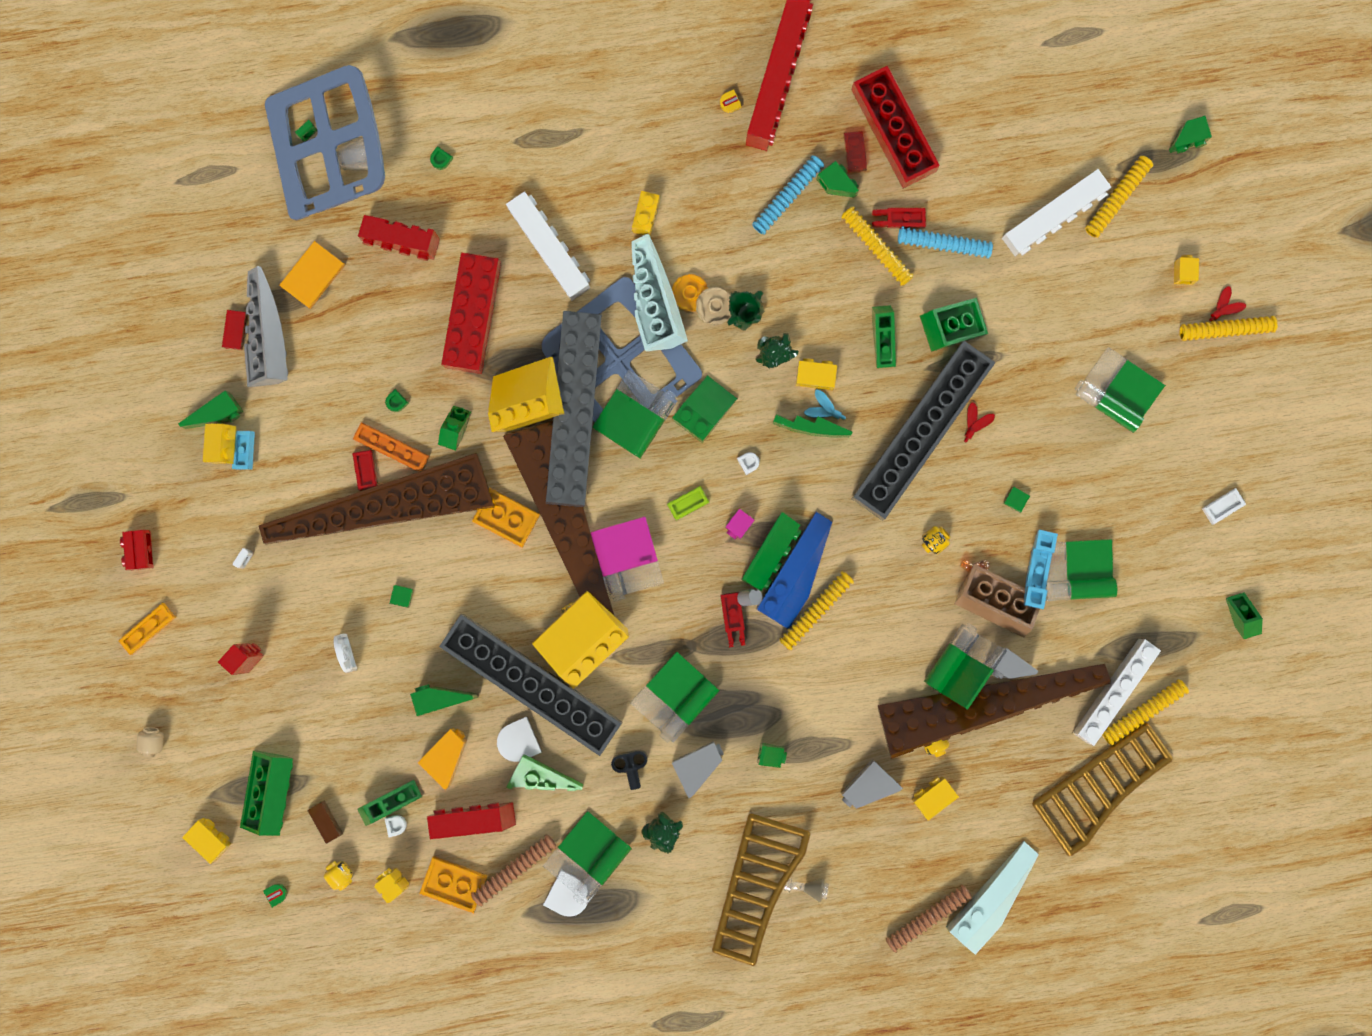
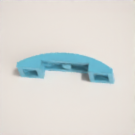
(1038, 569)

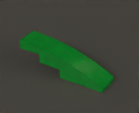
(819, 428)

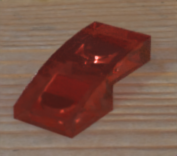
(855, 151)

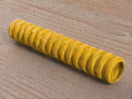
(1119, 196)
(877, 246)
(1228, 328)
(816, 610)
(1145, 712)

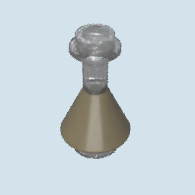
(816, 889)

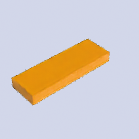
(147, 629)

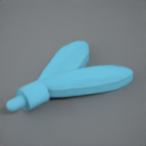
(826, 410)

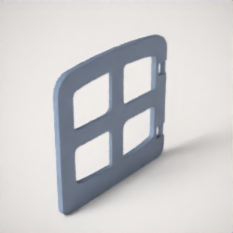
(324, 142)
(618, 360)

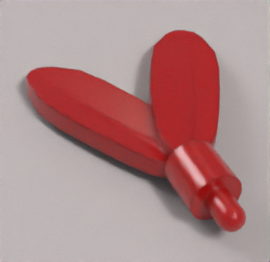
(1222, 305)
(975, 425)

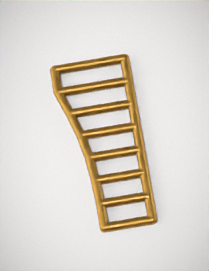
(1109, 806)
(777, 887)

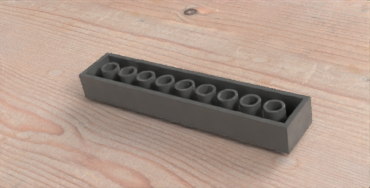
(573, 429)
(923, 430)
(531, 684)

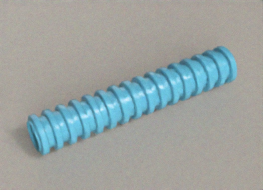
(788, 194)
(945, 242)

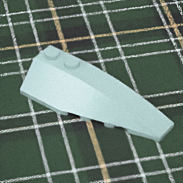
(655, 302)
(991, 904)

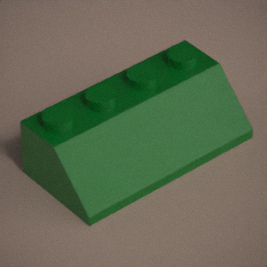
(771, 551)
(266, 793)

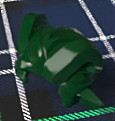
(745, 309)
(775, 350)
(662, 833)

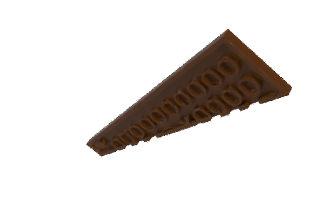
(430, 493)
(565, 523)
(937, 717)

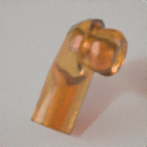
(967, 565)

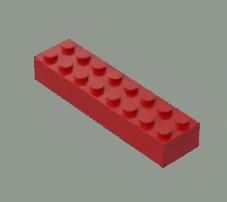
(779, 74)

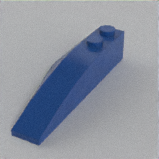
(796, 577)

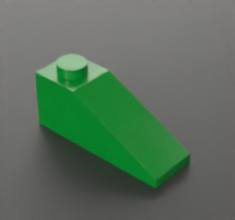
(884, 336)
(217, 411)
(389, 803)

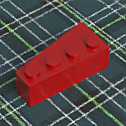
(399, 237)
(471, 821)

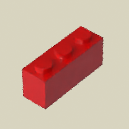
(241, 658)

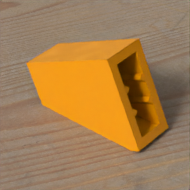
(444, 757)

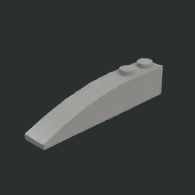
(265, 348)

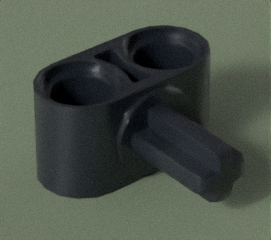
(631, 767)

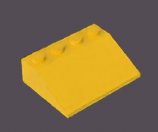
(524, 396)
(581, 639)

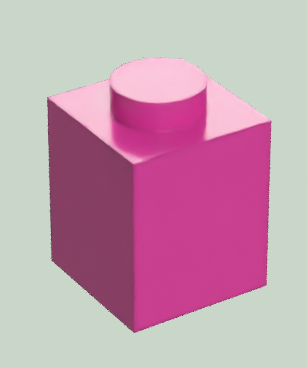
(739, 524)

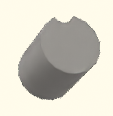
(749, 597)

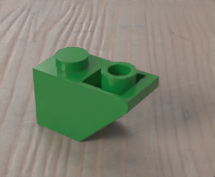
(1192, 133)
(836, 182)
(454, 428)

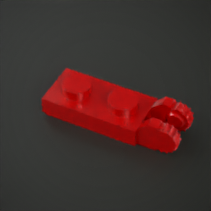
(901, 218)
(732, 617)

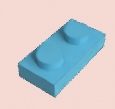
(244, 450)

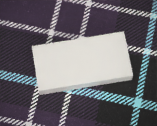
(1223, 506)

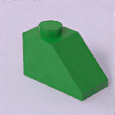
(1244, 616)
(771, 755)

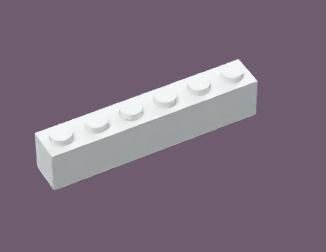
(1057, 212)
(548, 246)
(1117, 692)

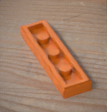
(391, 447)

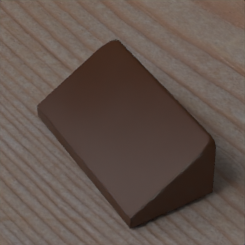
(325, 822)

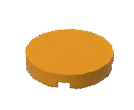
(686, 291)

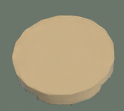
(713, 306)

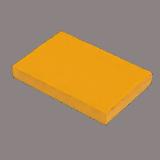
(312, 275)
(507, 519)
(452, 884)

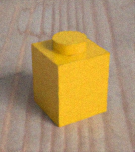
(1186, 270)

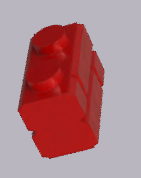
(137, 550)

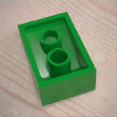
(953, 324)
(704, 409)
(436, 698)

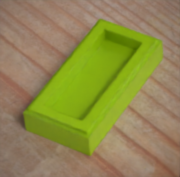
(688, 503)

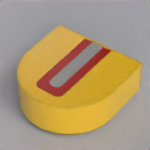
(729, 102)

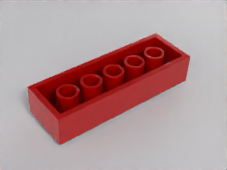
(895, 127)
(471, 313)

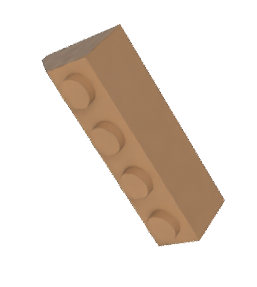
(996, 601)

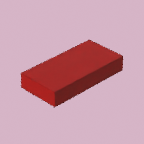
(234, 330)
(365, 469)

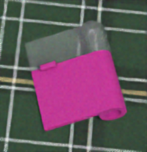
(627, 558)

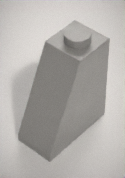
(697, 766)
(869, 786)

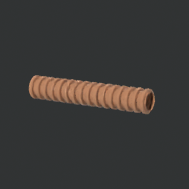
(513, 870)
(929, 918)

